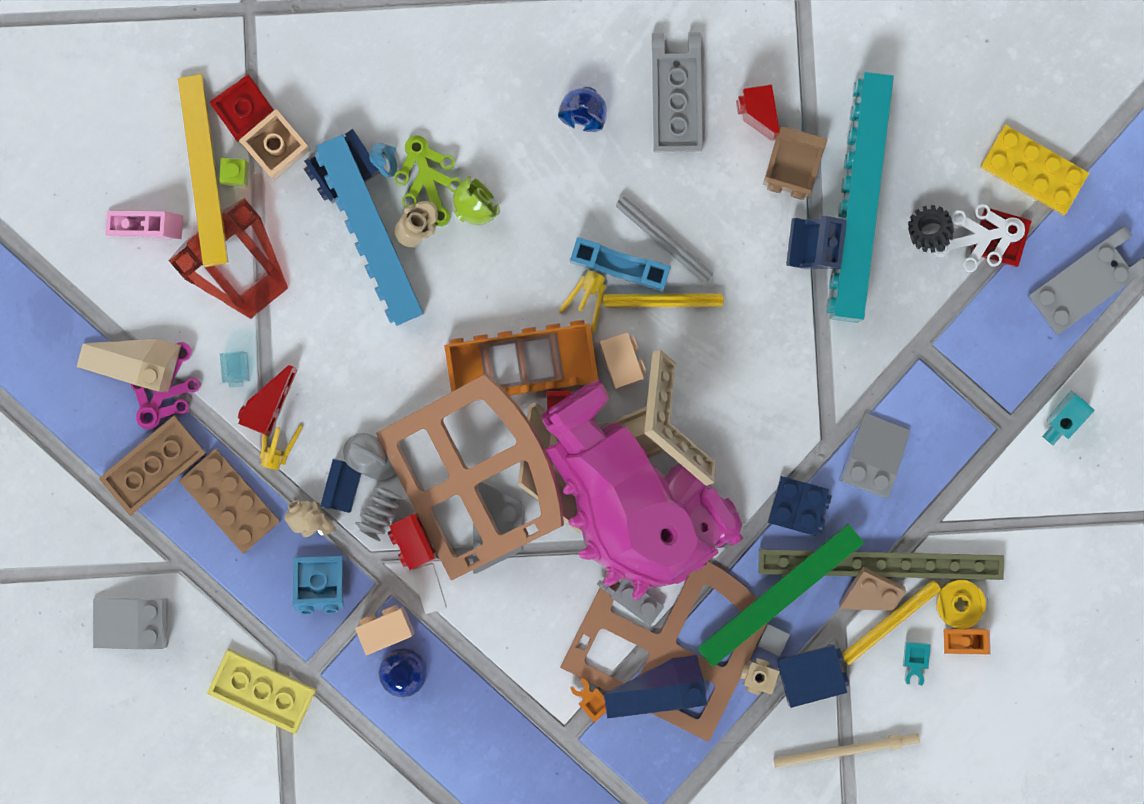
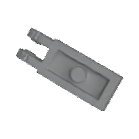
(644, 608)

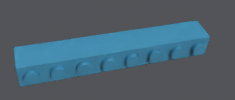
(369, 230)

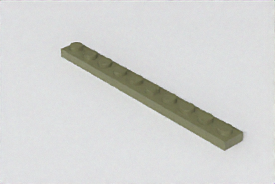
(893, 564)

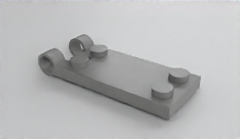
(677, 97)
(1085, 283)

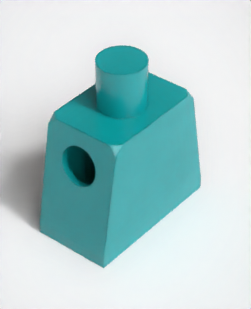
(1072, 408)

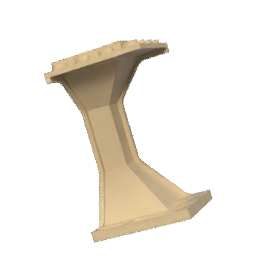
(648, 425)

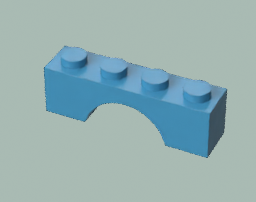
(619, 265)

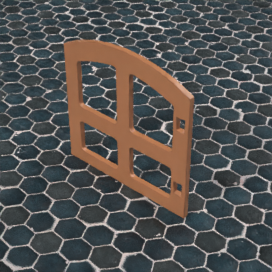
(464, 480)
(664, 646)

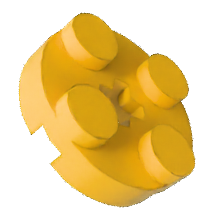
(971, 612)

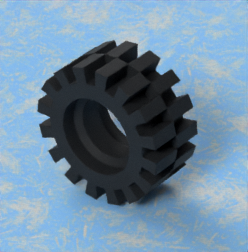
(927, 217)

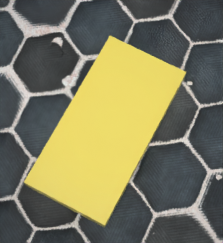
(261, 691)

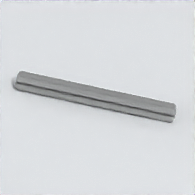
(664, 239)

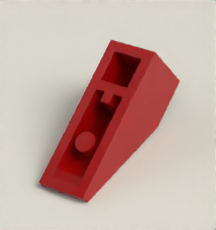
(265, 406)

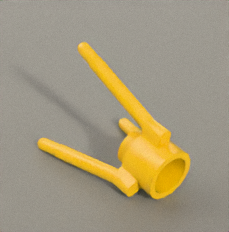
(591, 284)
(271, 456)

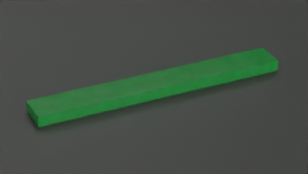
(780, 595)

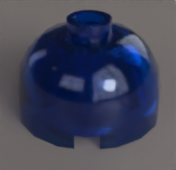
(583, 108)
(402, 672)

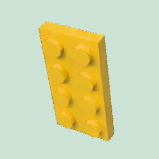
(1034, 170)

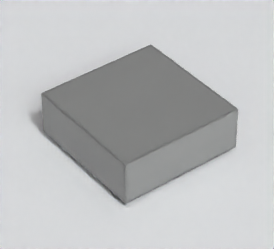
(773, 640)

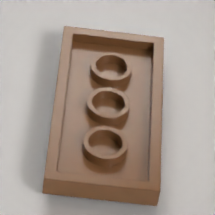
(152, 465)
(229, 501)

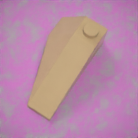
(137, 362)

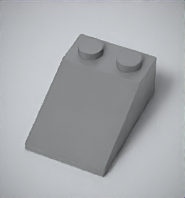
(875, 456)
(130, 623)

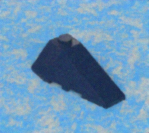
(664, 688)

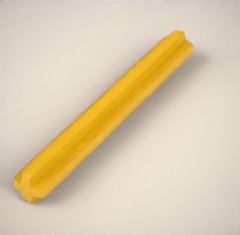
(664, 300)
(891, 622)

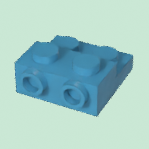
(318, 584)

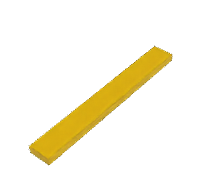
(203, 170)

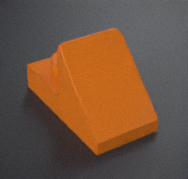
(967, 641)

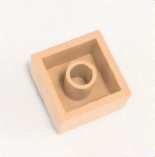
(275, 145)
(622, 360)
(384, 630)

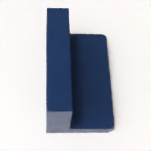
(340, 487)

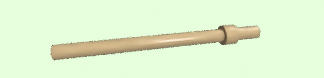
(893, 742)

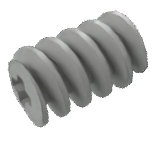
(378, 512)

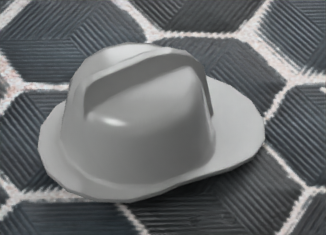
(368, 457)

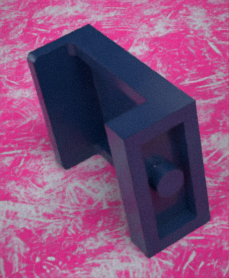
(362, 160)
(816, 243)
(812, 675)

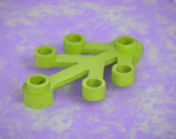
(426, 175)

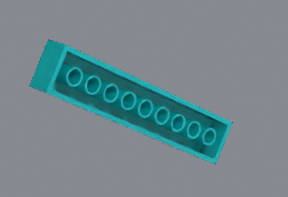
(861, 195)

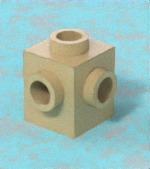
(767, 681)

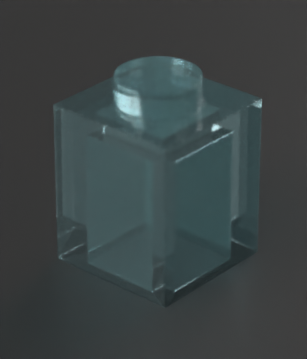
(234, 368)

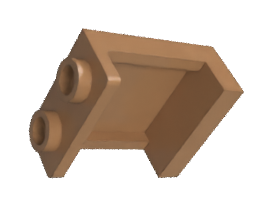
(794, 162)

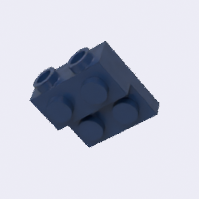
(799, 506)

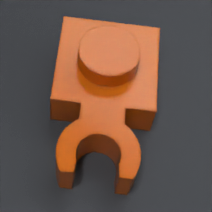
(592, 701)

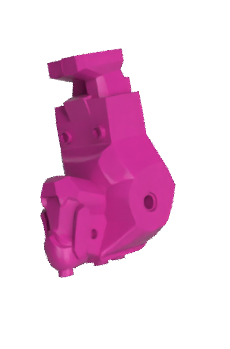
(626, 509)

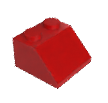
(759, 110)
(412, 542)

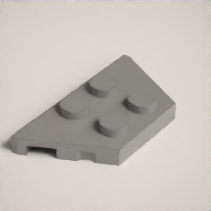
(506, 514)

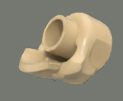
(416, 223)
(308, 518)

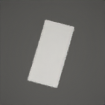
(429, 589)

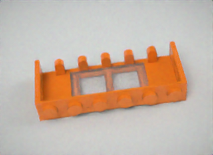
(526, 360)

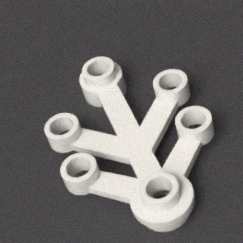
(984, 236)

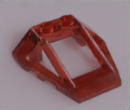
(259, 294)

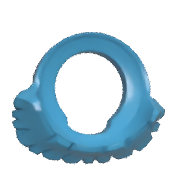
(378, 160)

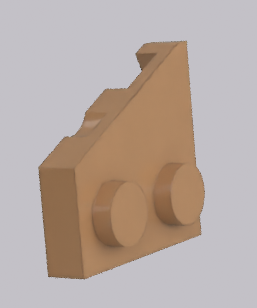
(872, 592)

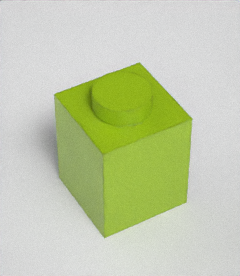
(234, 172)

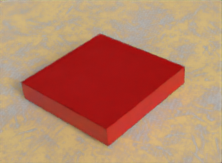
(241, 107)
(1015, 249)

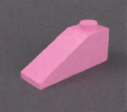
(144, 224)

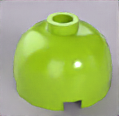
(474, 203)

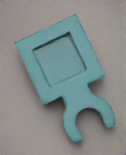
(916, 657)

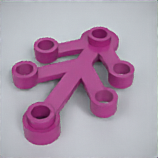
(158, 397)

